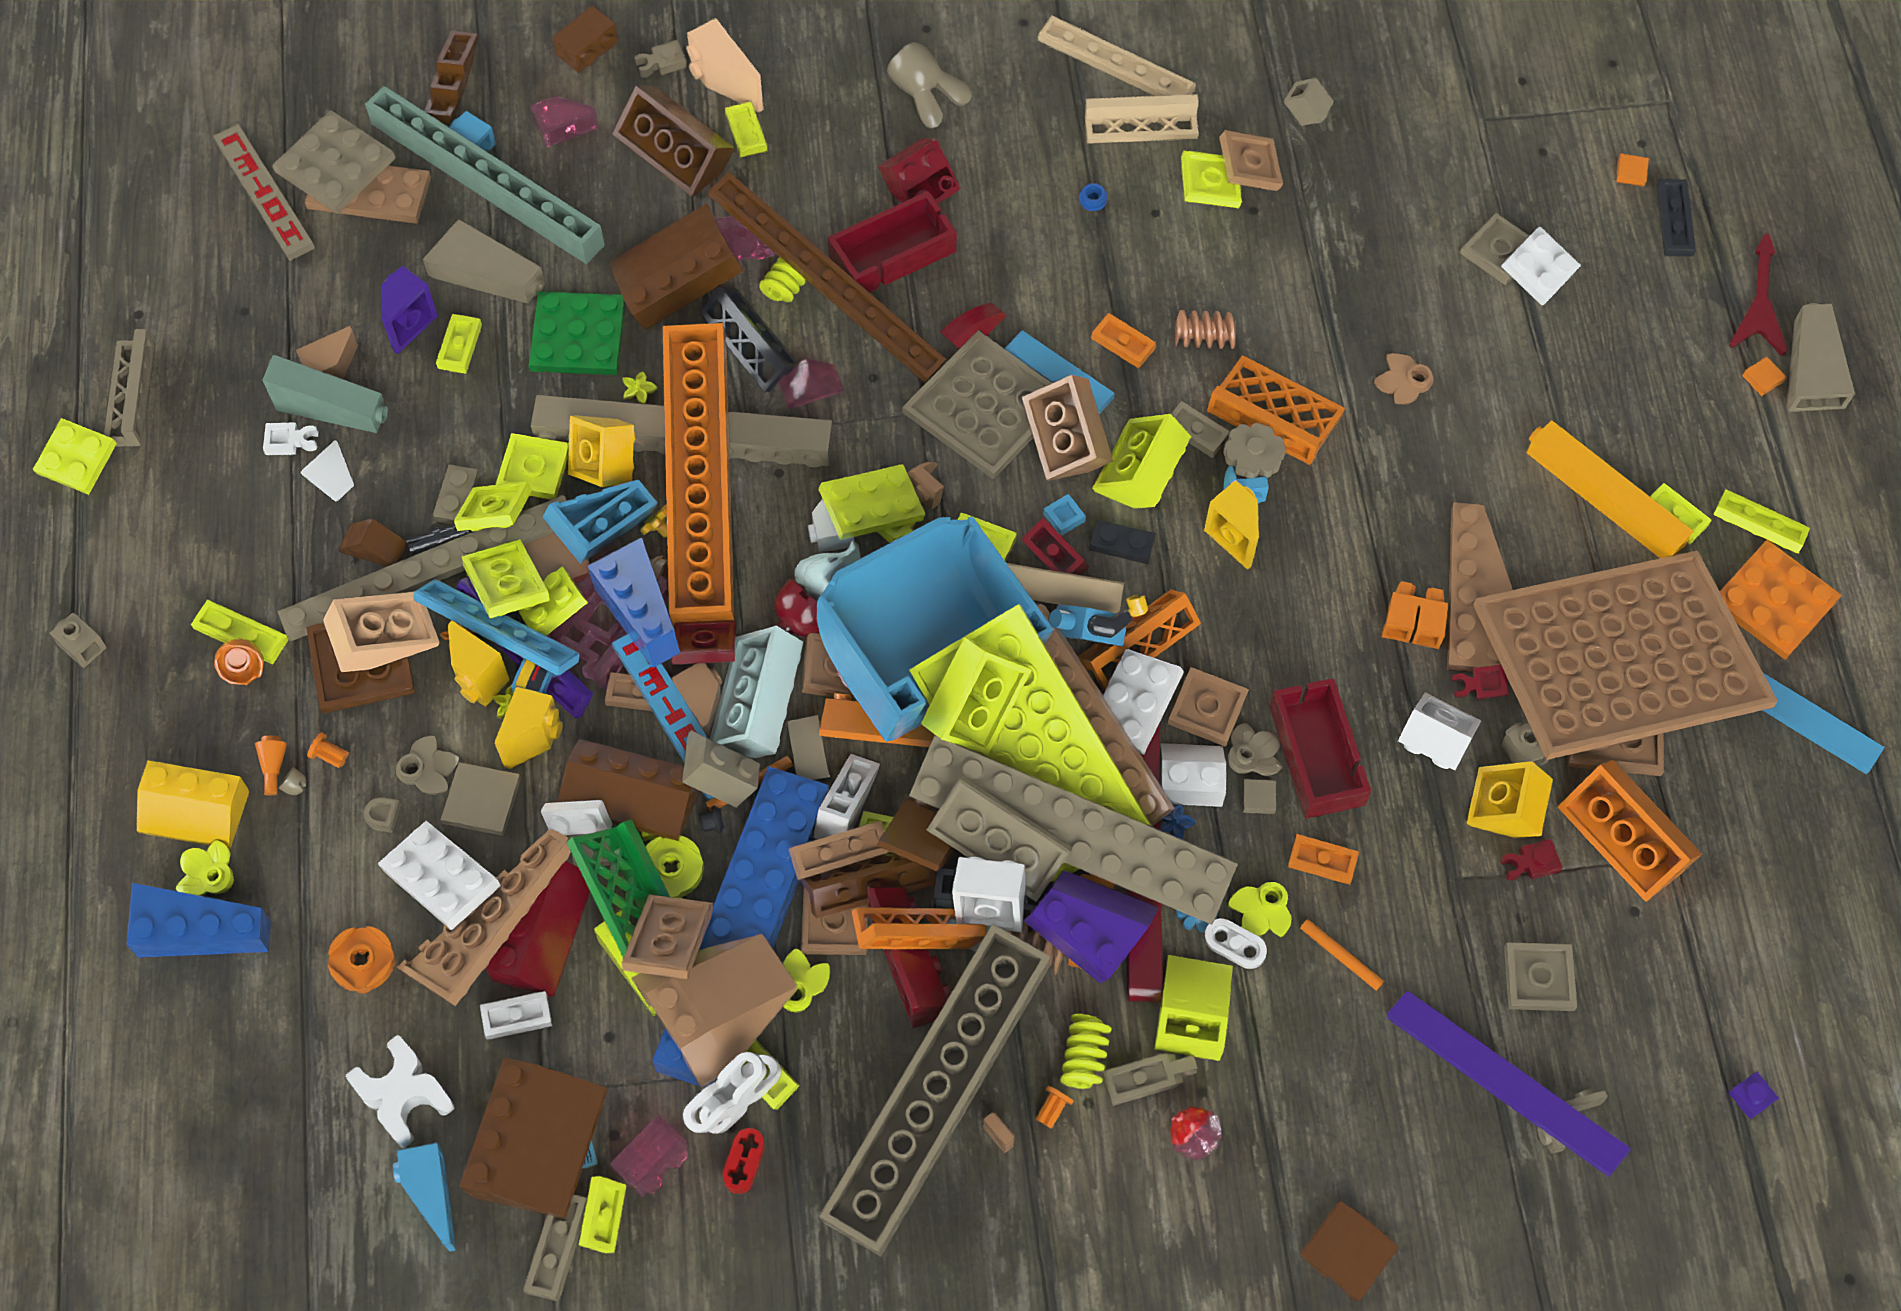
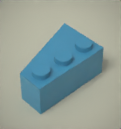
(599, 518)

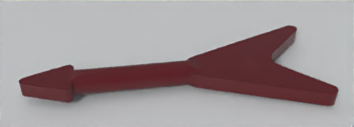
(1761, 316)

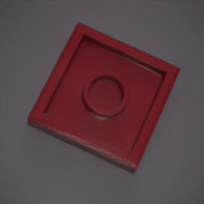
(705, 642)

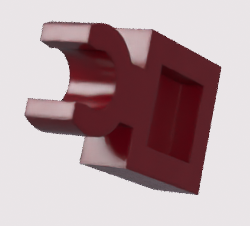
(1486, 682)
(1535, 859)

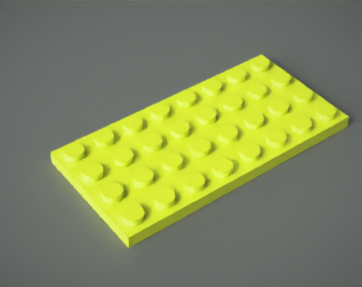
(1046, 726)

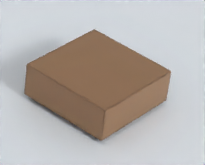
(999, 1132)

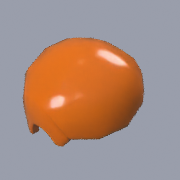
(239, 661)

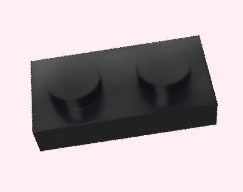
(1122, 541)

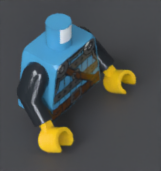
(1095, 624)

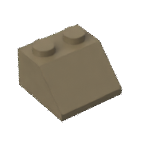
(719, 770)

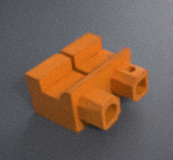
(1430, 614)

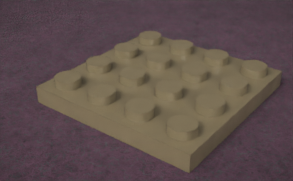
(978, 404)

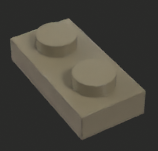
(1204, 432)
(454, 492)

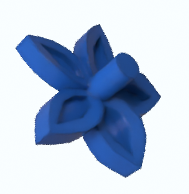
(1177, 822)

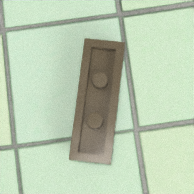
(555, 1252)

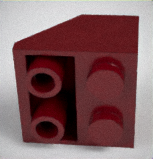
(919, 170)

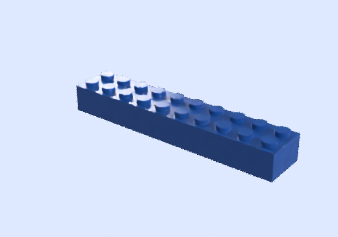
(757, 880)

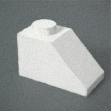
(824, 531)

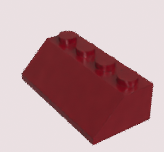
(544, 936)
(912, 969)

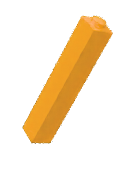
(1608, 491)

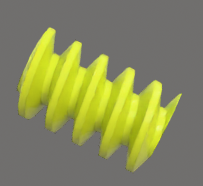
(781, 282)
(1084, 1052)

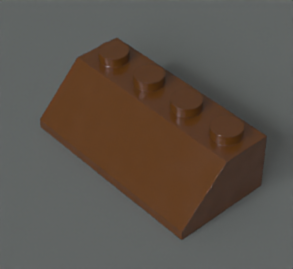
(672, 139)
(630, 788)

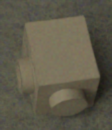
(1308, 101)
(77, 640)
(1522, 745)

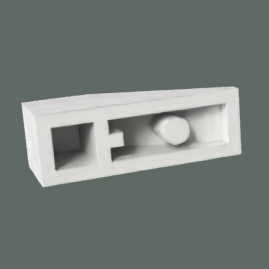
(846, 797)

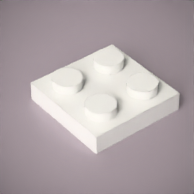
(1540, 265)

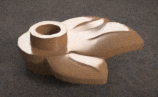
(1401, 378)

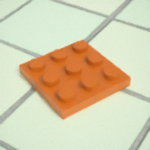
(1777, 599)

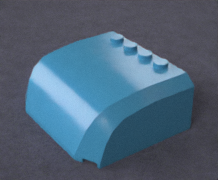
(910, 605)

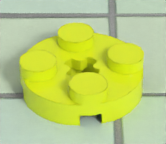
(689, 867)

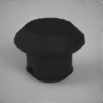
(711, 820)

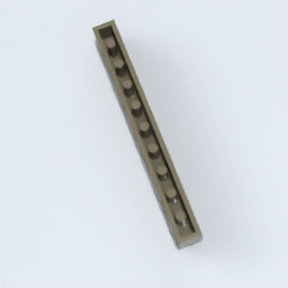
(750, 435)

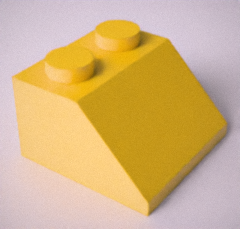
(601, 450)
(1234, 522)
(476, 666)
(527, 727)
(1510, 799)

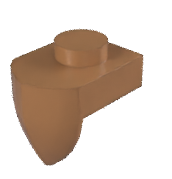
(925, 485)

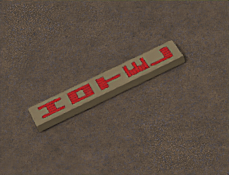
(264, 192)

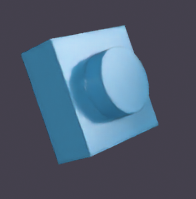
(1064, 515)

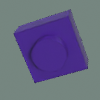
(1753, 1095)

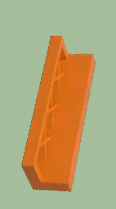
(1141, 627)
(911, 934)

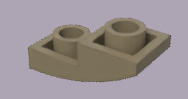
(808, 748)

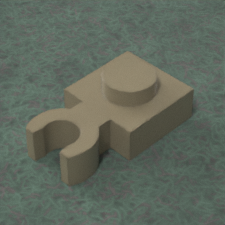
(664, 57)

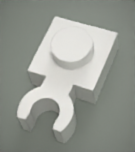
(285, 437)

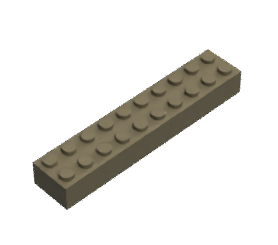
(1100, 837)
(935, 1090)

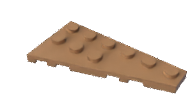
(1474, 573)
(460, 954)

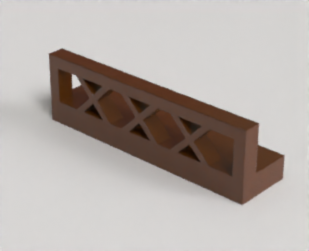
(846, 890)

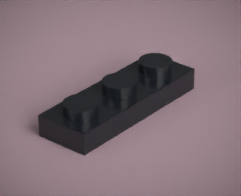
(1675, 217)

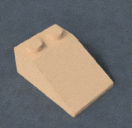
(723, 65)
(378, 630)

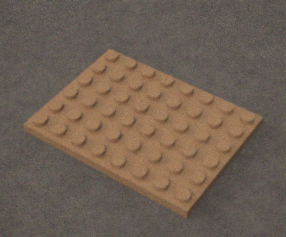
(1623, 654)

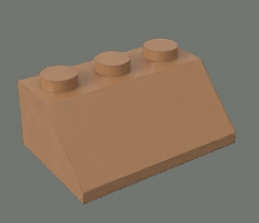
(1067, 428)

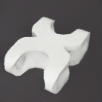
(400, 1091)
(732, 1093)

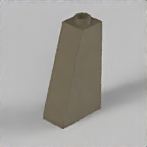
(483, 264)
(1818, 362)

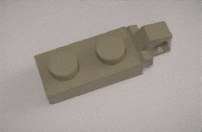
(1147, 1077)

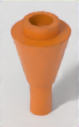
(270, 755)

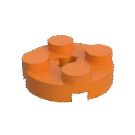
(366, 976)

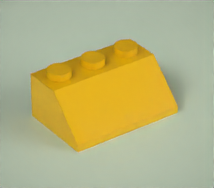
(190, 804)

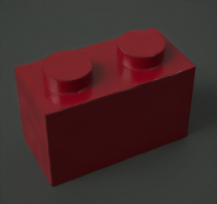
(1054, 549)

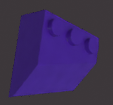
(1090, 923)

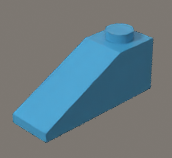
(424, 1178)

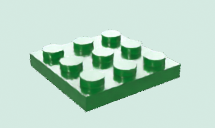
(577, 333)

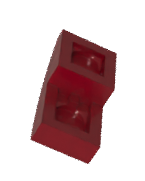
(980, 318)

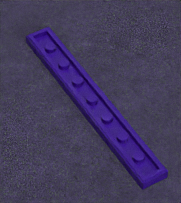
(1509, 1084)

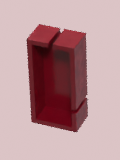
(894, 242)
(1319, 748)

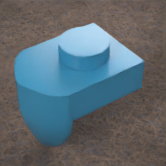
(1257, 485)

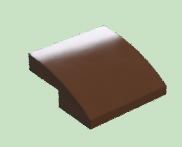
(1349, 1251)

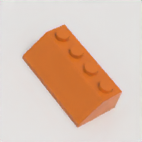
(849, 721)
(1629, 830)

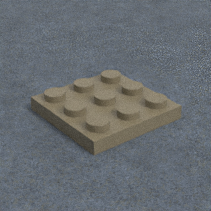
(334, 161)

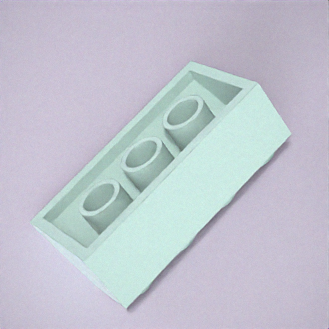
(757, 692)

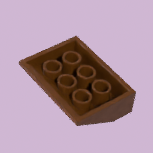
(675, 267)
(533, 1139)

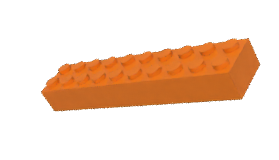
(698, 473)

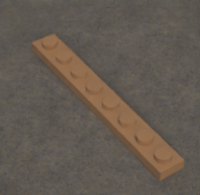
(1112, 734)

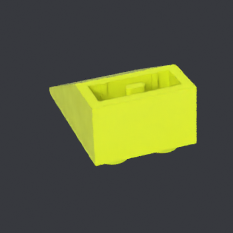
(1194, 1008)

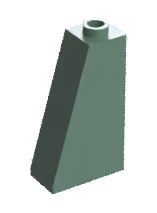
(322, 396)

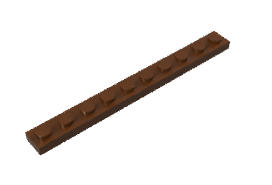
(827, 277)

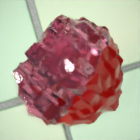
(1195, 1132)

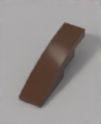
(451, 76)

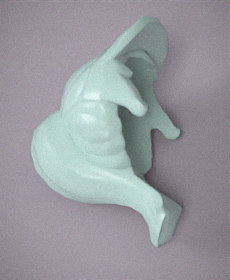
(819, 569)

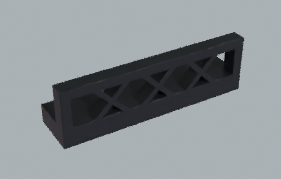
(756, 330)

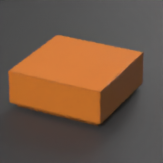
(1632, 169)
(1764, 376)

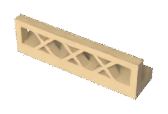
(1140, 113)

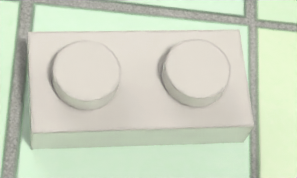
(576, 817)
(516, 1015)

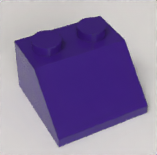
(405, 307)

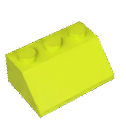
(1143, 461)
(975, 696)

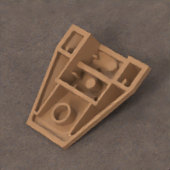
(722, 1004)

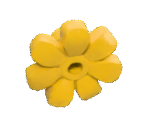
(656, 523)

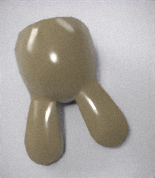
(917, 74)

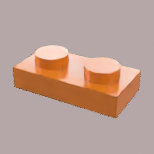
(1123, 340)
(1323, 859)

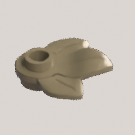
(1256, 749)
(431, 765)

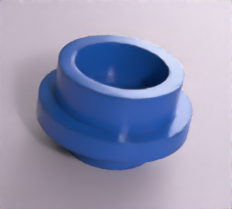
(1093, 191)

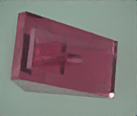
(810, 382)

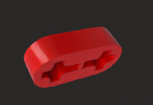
(736, 1158)

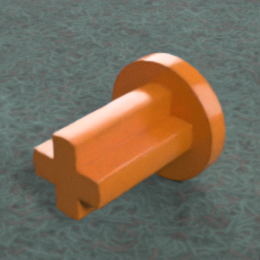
(327, 751)
(1053, 1107)

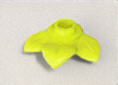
(202, 869)
(1259, 913)
(807, 978)

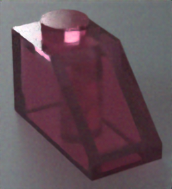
(562, 119)

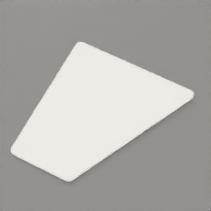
(330, 472)

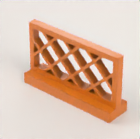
(1241, 410)

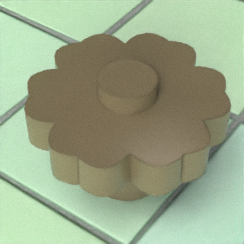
(1254, 450)

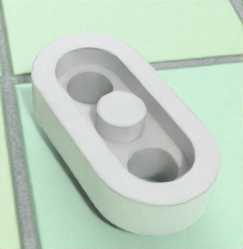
(1237, 941)

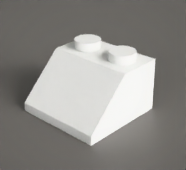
(1439, 731)
(1193, 774)
(989, 893)

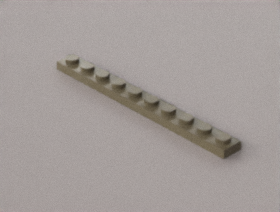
(417, 570)

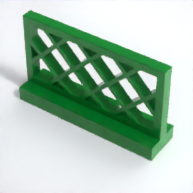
(639, 873)

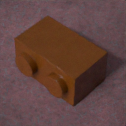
(585, 39)

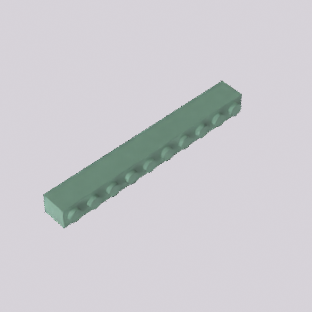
(485, 175)

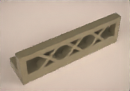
(136, 391)

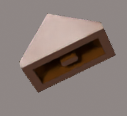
(373, 543)

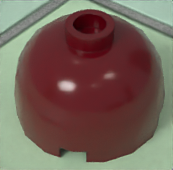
(796, 610)

